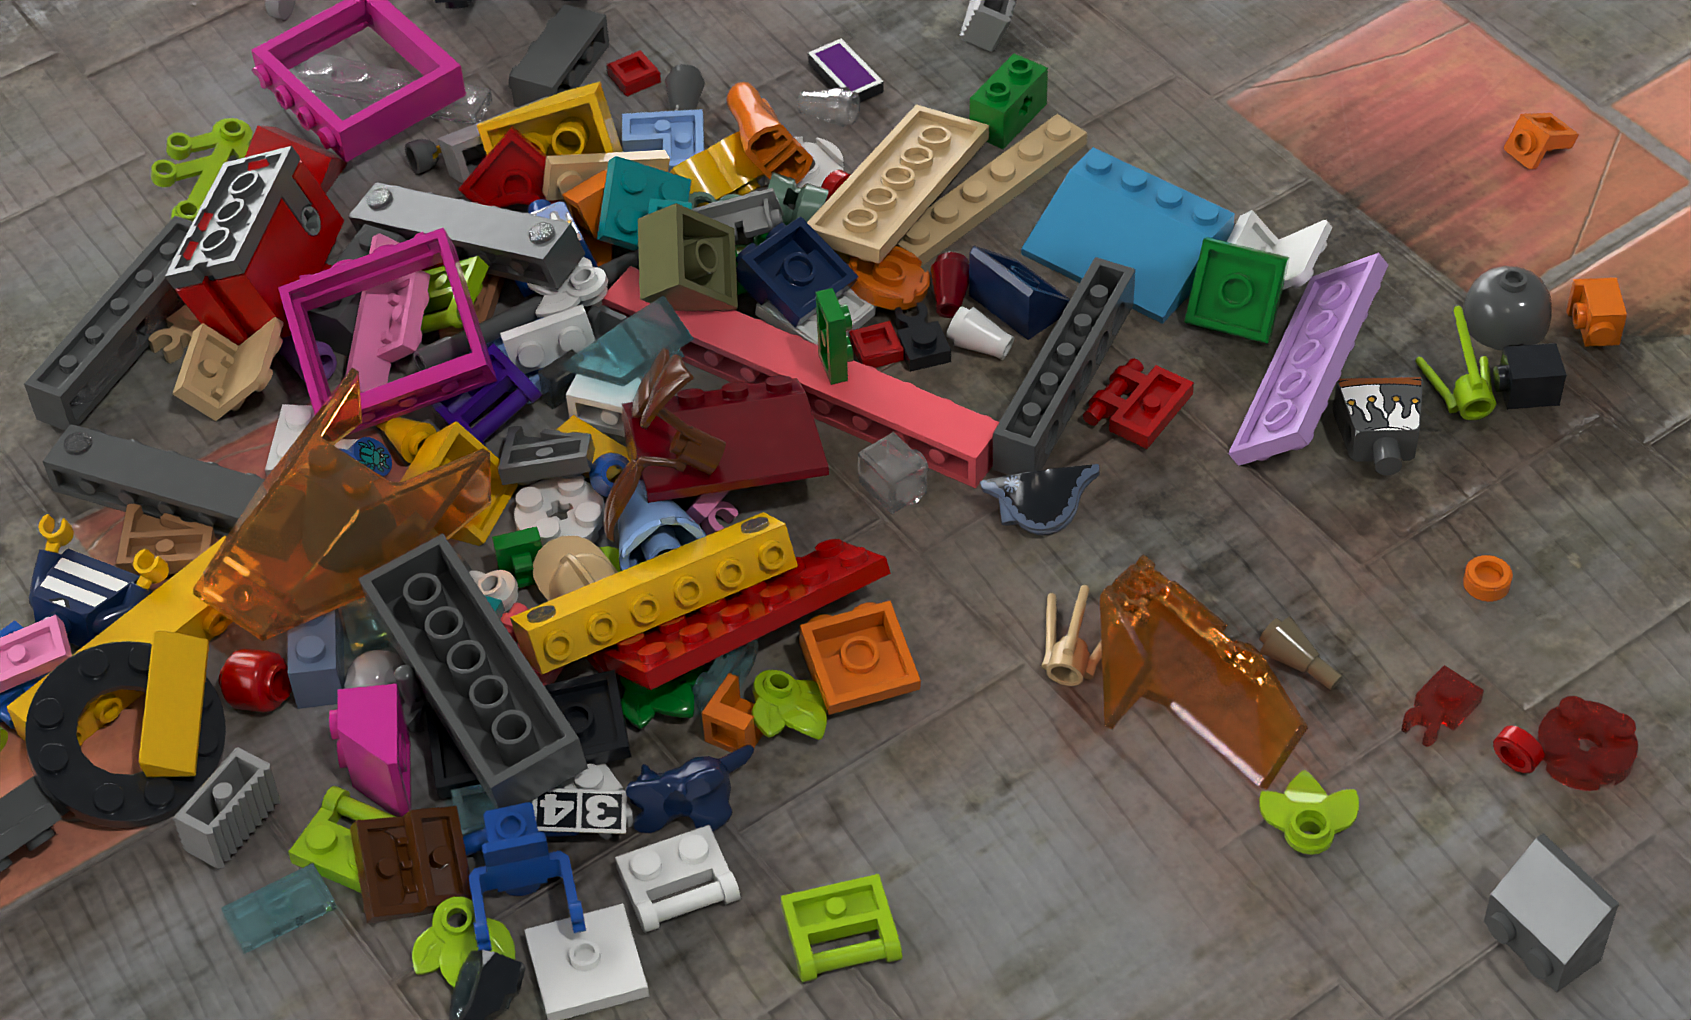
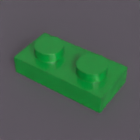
(833, 343)

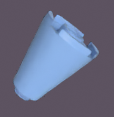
(653, 529)

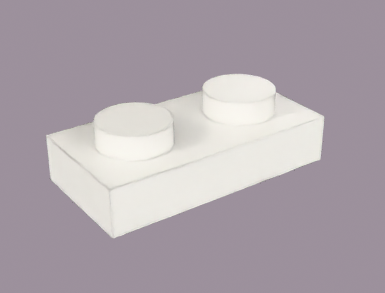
(548, 338)

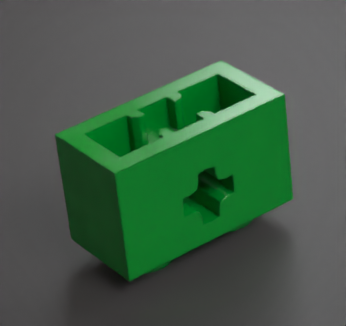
(1010, 99)

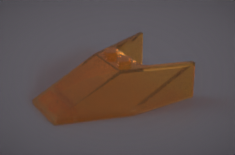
(329, 522)

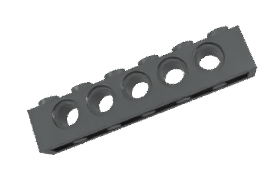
(1064, 368)

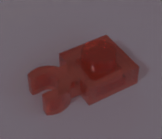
(1442, 700)

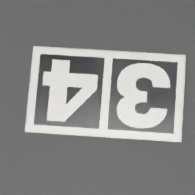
(581, 810)

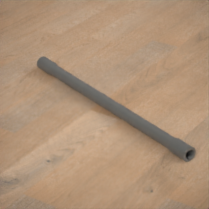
(521, 314)

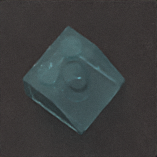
(632, 345)

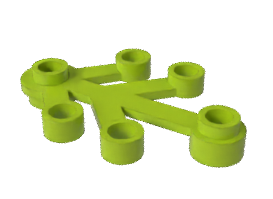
(228, 138)

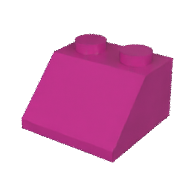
(374, 744)

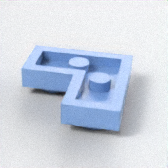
(674, 131)

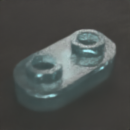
(735, 662)

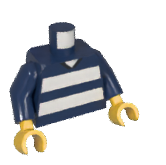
(84, 590)

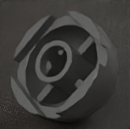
(1508, 308)

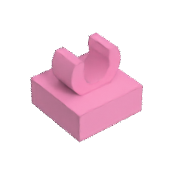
(707, 506)

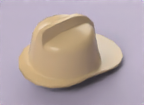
(569, 565)

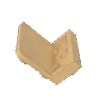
(222, 374)

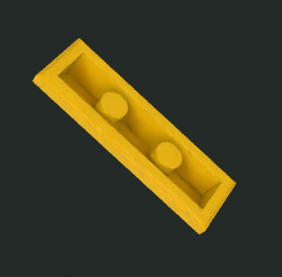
(173, 705)

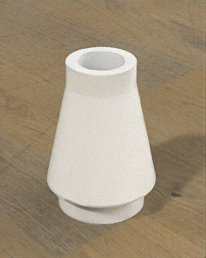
(978, 333)

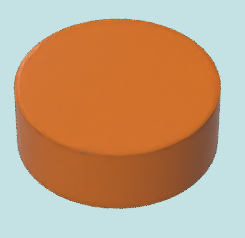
(1487, 578)

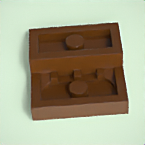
(410, 862)

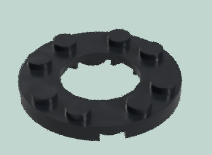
(73, 778)

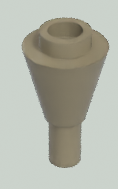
(1290, 646)

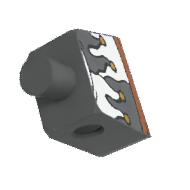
(1379, 419)

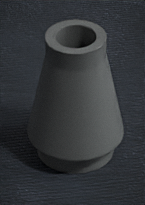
(684, 87)

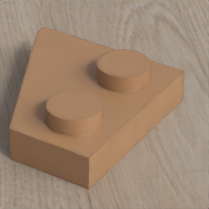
(165, 537)

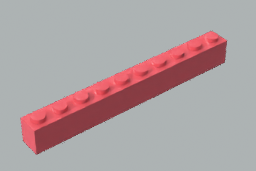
(866, 406)

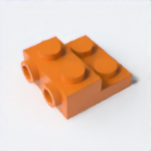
(858, 656)

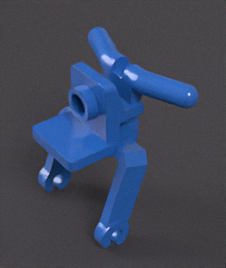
(516, 863)

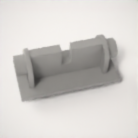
(754, 212)

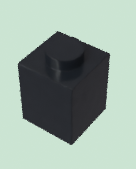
(1530, 376)

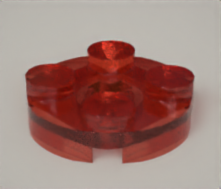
(1590, 721)

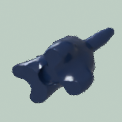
(693, 790)

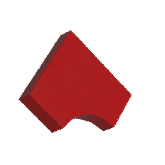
(508, 174)

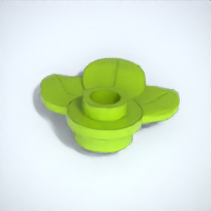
(788, 703)
(1309, 808)
(449, 947)

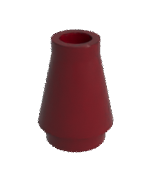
(950, 282)

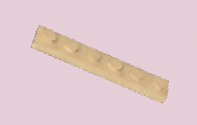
(992, 187)

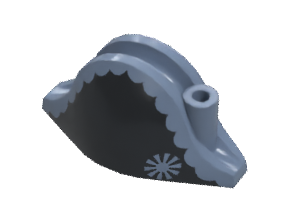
(1042, 499)

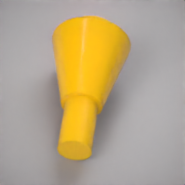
(407, 435)

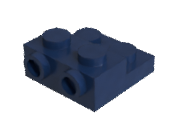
(791, 269)

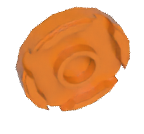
(892, 282)

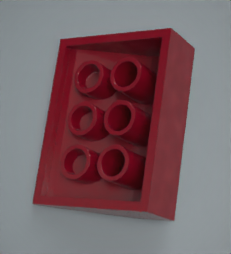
(765, 433)

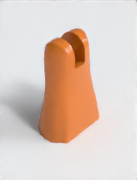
(764, 137)

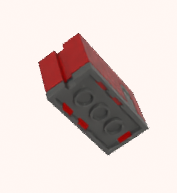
(251, 235)

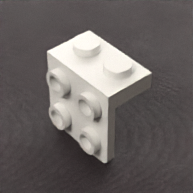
(1301, 247)

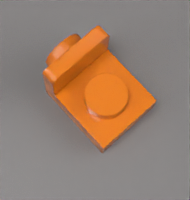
(1537, 134)

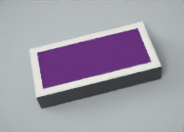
(844, 68)

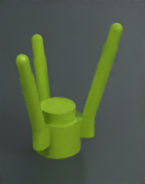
(1471, 393)

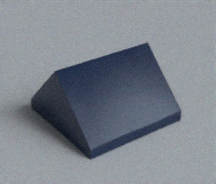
(1014, 292)

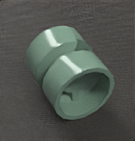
(806, 199)

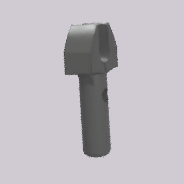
(414, 698)

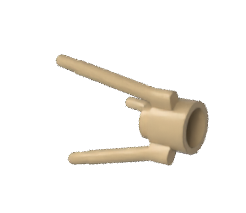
(1069, 659)

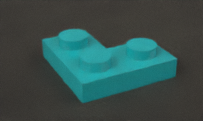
(628, 195)

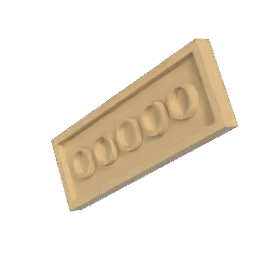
(897, 182)

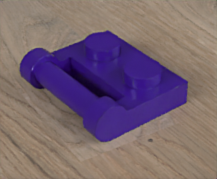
(471, 404)

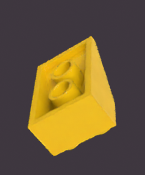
(560, 124)

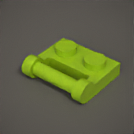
(442, 295)
(330, 844)
(836, 913)

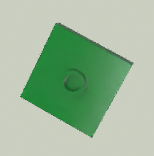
(1237, 290)

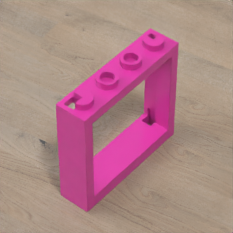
(436, 89)
(366, 272)

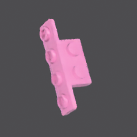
(387, 323)

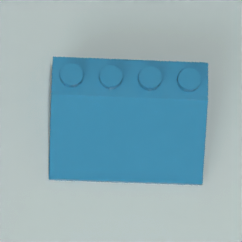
(1131, 220)

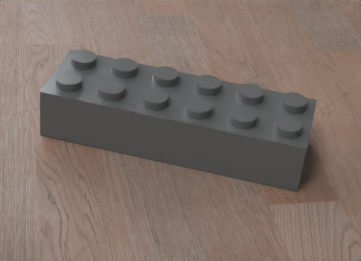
(473, 674)

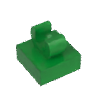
(517, 552)

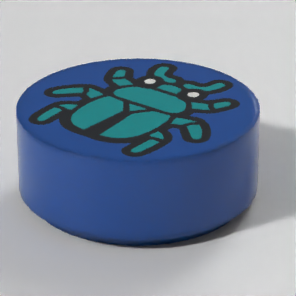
(372, 454)

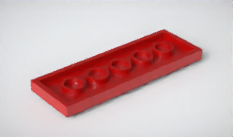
(746, 615)

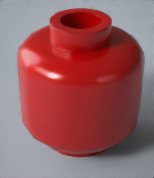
(255, 680)

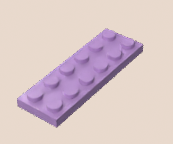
(1308, 361)

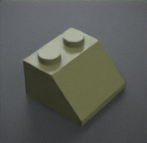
(687, 260)

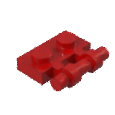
(1149, 407)

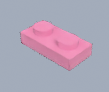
(32, 652)

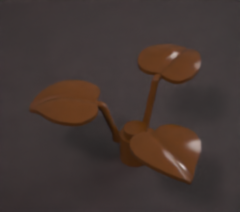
(689, 443)

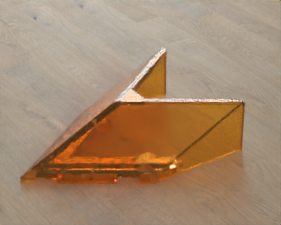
(1174, 652)

